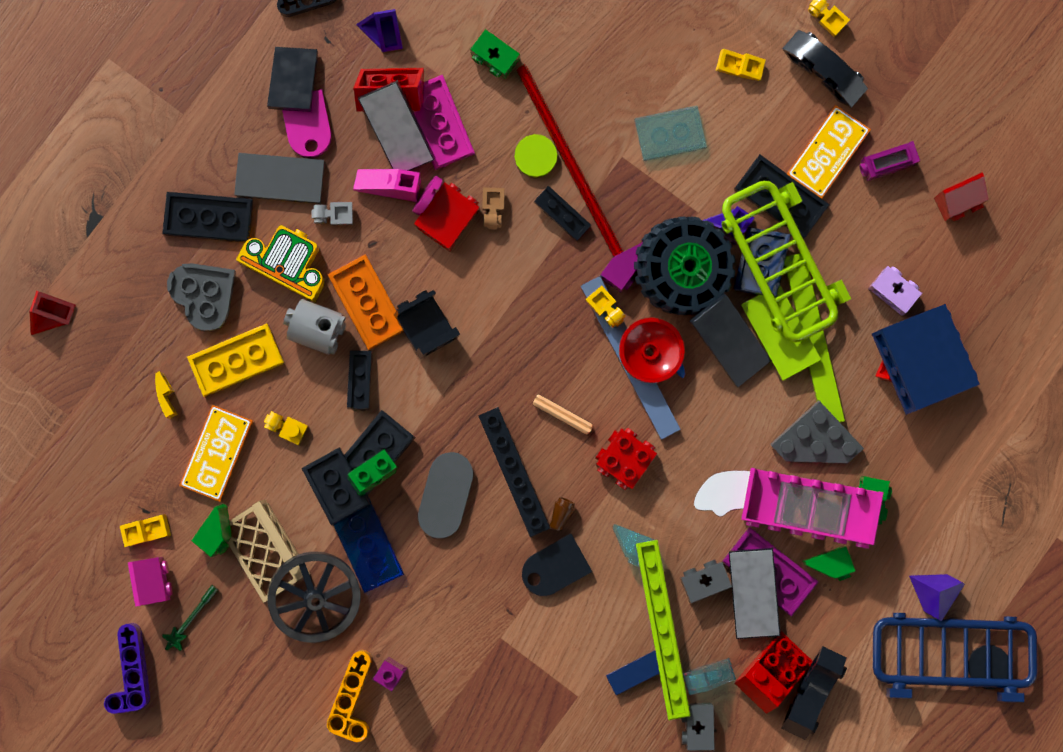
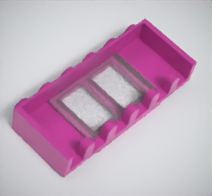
(812, 507)

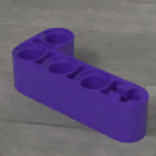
(128, 666)

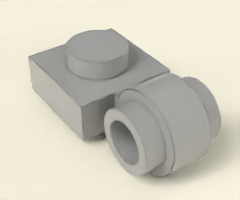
(340, 213)

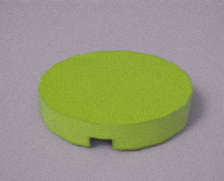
(535, 156)

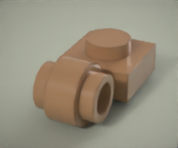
(493, 201)

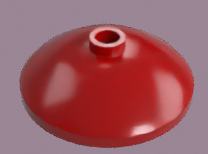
(662, 340)

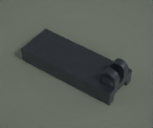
(562, 213)
(359, 380)

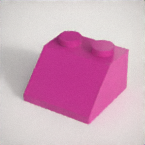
(149, 581)

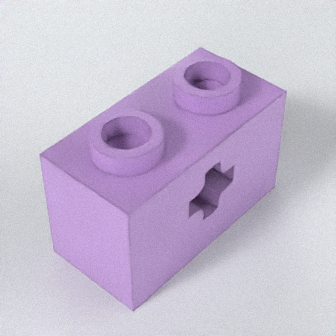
(884, 286)

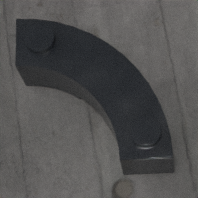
(837, 75)
(814, 690)

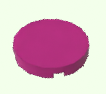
(427, 195)

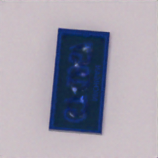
(369, 549)

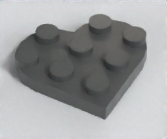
(204, 293)

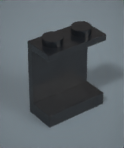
(425, 324)

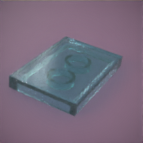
(670, 133)

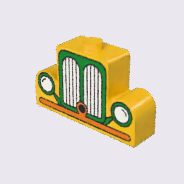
(285, 261)

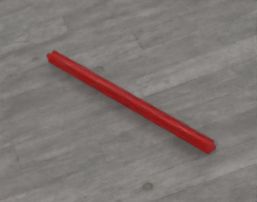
(569, 160)

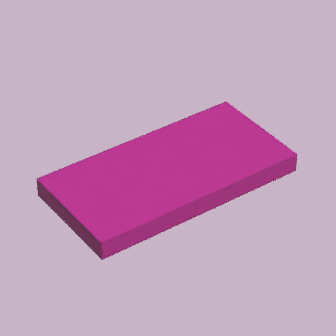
(442, 124)

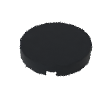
(998, 663)

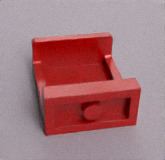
(447, 215)

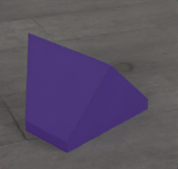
(383, 29)
(737, 213)
(936, 593)

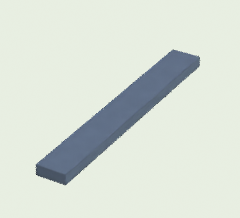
(647, 392)

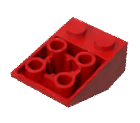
(773, 673)

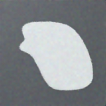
(723, 492)

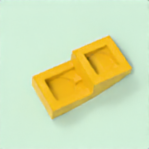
(740, 65)
(163, 389)
(145, 530)

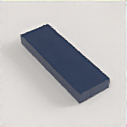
(633, 673)

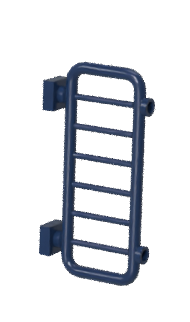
(899, 681)

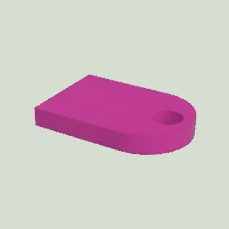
(308, 127)

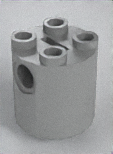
(308, 326)

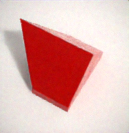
(49, 312)

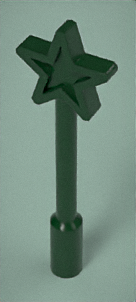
(175, 638)

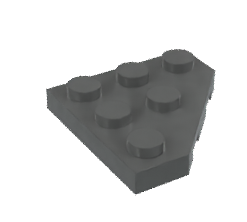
(817, 438)

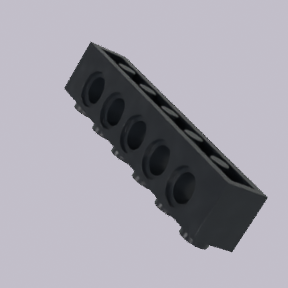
(514, 472)

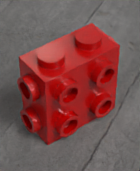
(625, 458)

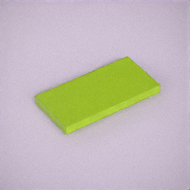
(786, 355)

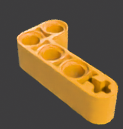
(353, 693)

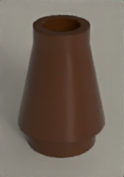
(561, 513)

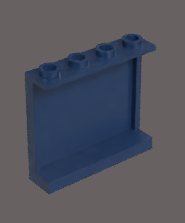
(925, 359)

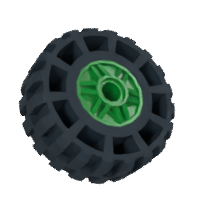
(663, 271)

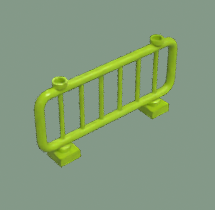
(784, 199)

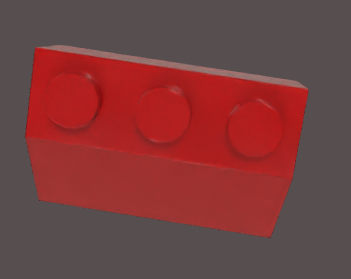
(409, 78)

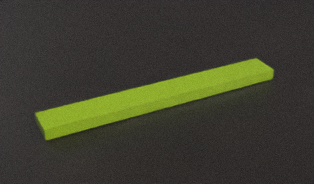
(821, 372)
(662, 630)

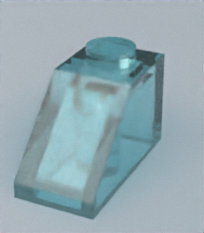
(627, 540)
(709, 676)

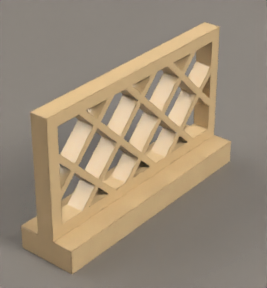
(276, 536)

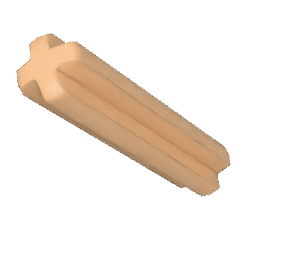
(562, 414)

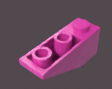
(389, 183)

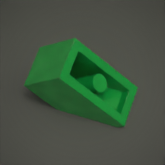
(214, 532)
(832, 563)

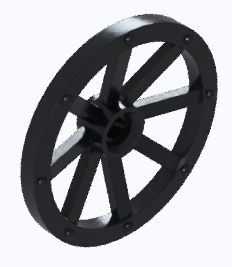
(311, 593)

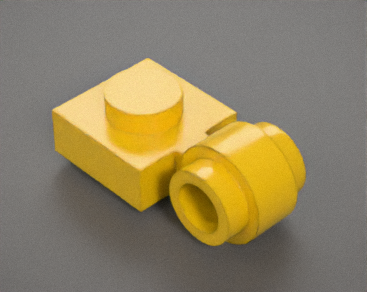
(832, 20)
(602, 302)
(291, 430)

